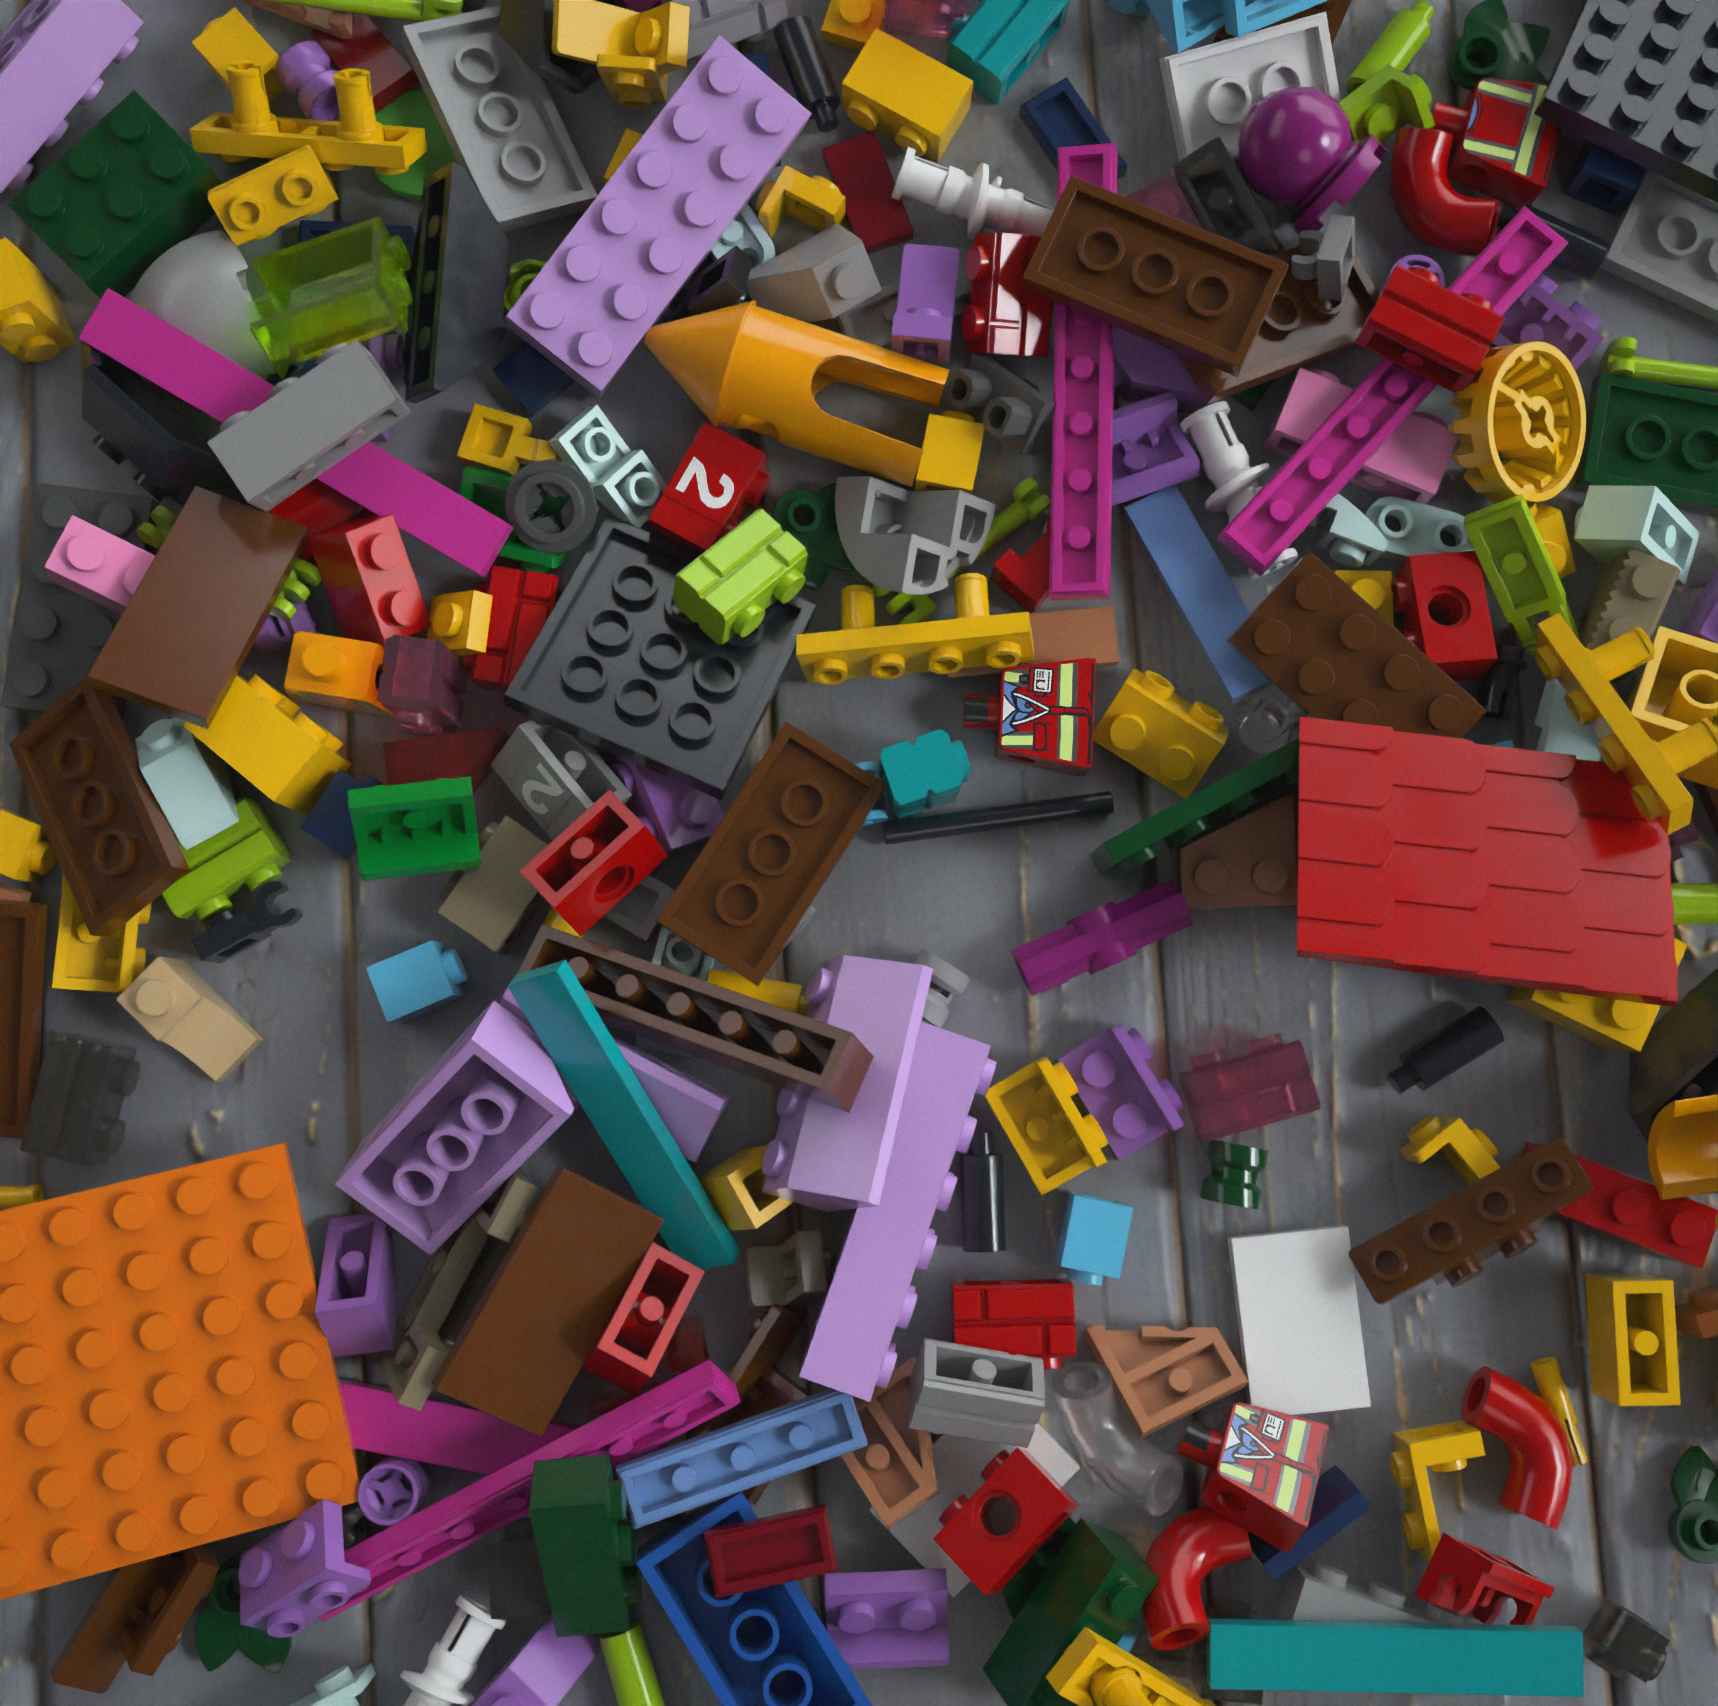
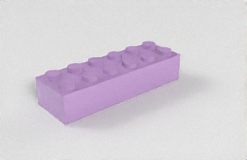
(658, 217)
(886, 1242)

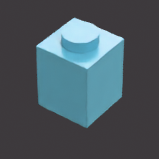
(417, 981)
(1093, 1237)

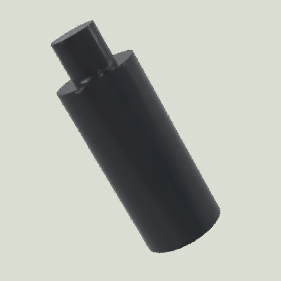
(808, 70)
(1582, 253)
(1446, 1051)
(982, 1196)

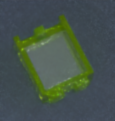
(331, 292)

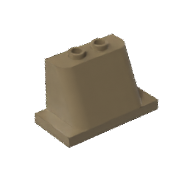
(451, 1289)

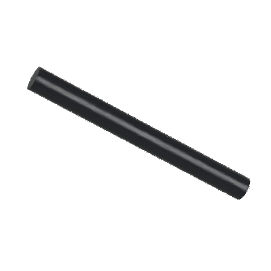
(998, 817)

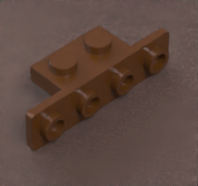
(1472, 1224)
(758, 1380)
(136, 1618)

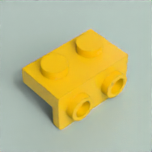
(272, 195)
(1161, 731)
(95, 961)
(1045, 1124)

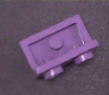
(1149, 449)
(669, 809)
(298, 1573)

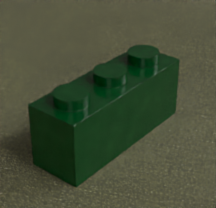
(584, 1545)
(1089, 1584)

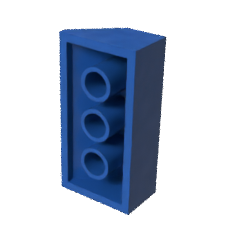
(749, 1644)

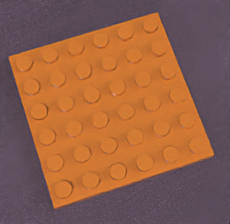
(162, 1370)

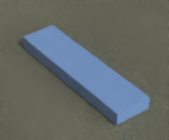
(1195, 586)
(740, 1456)

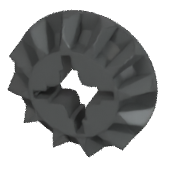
(546, 531)

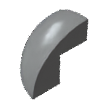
(205, 294)
(909, 537)

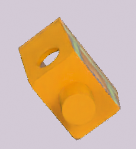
(335, 673)

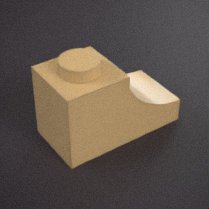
(189, 1017)

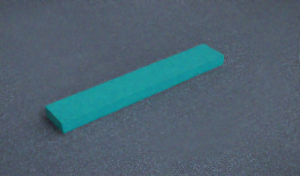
(623, 1114)
(1395, 1657)

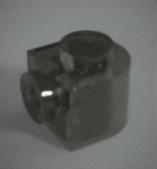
(1624, 1642)

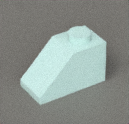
(1637, 518)
(186, 781)

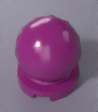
(1303, 155)

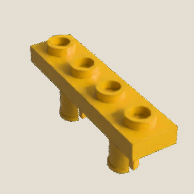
(338, 145)
(901, 649)
(1623, 742)
(1106, 1675)

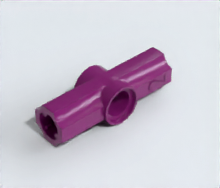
(1102, 937)

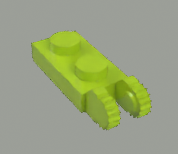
(1518, 566)

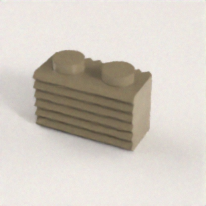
(1627, 596)

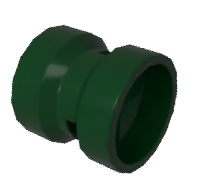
(1234, 1174)

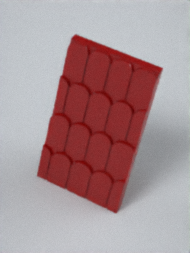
(1480, 864)

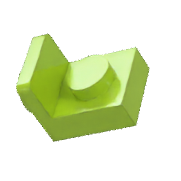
(1387, 104)

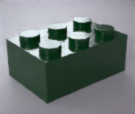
(119, 197)

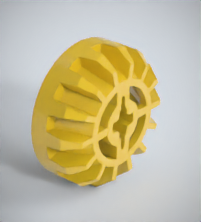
(1529, 411)

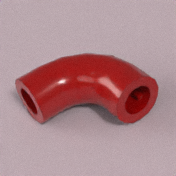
(1429, 202)
(1534, 1440)
(1181, 1559)

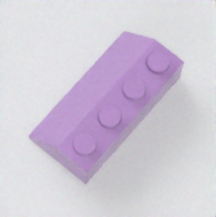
(50, 64)
(683, 1102)
(459, 1130)
(837, 1156)

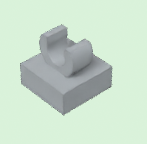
(1331, 256)

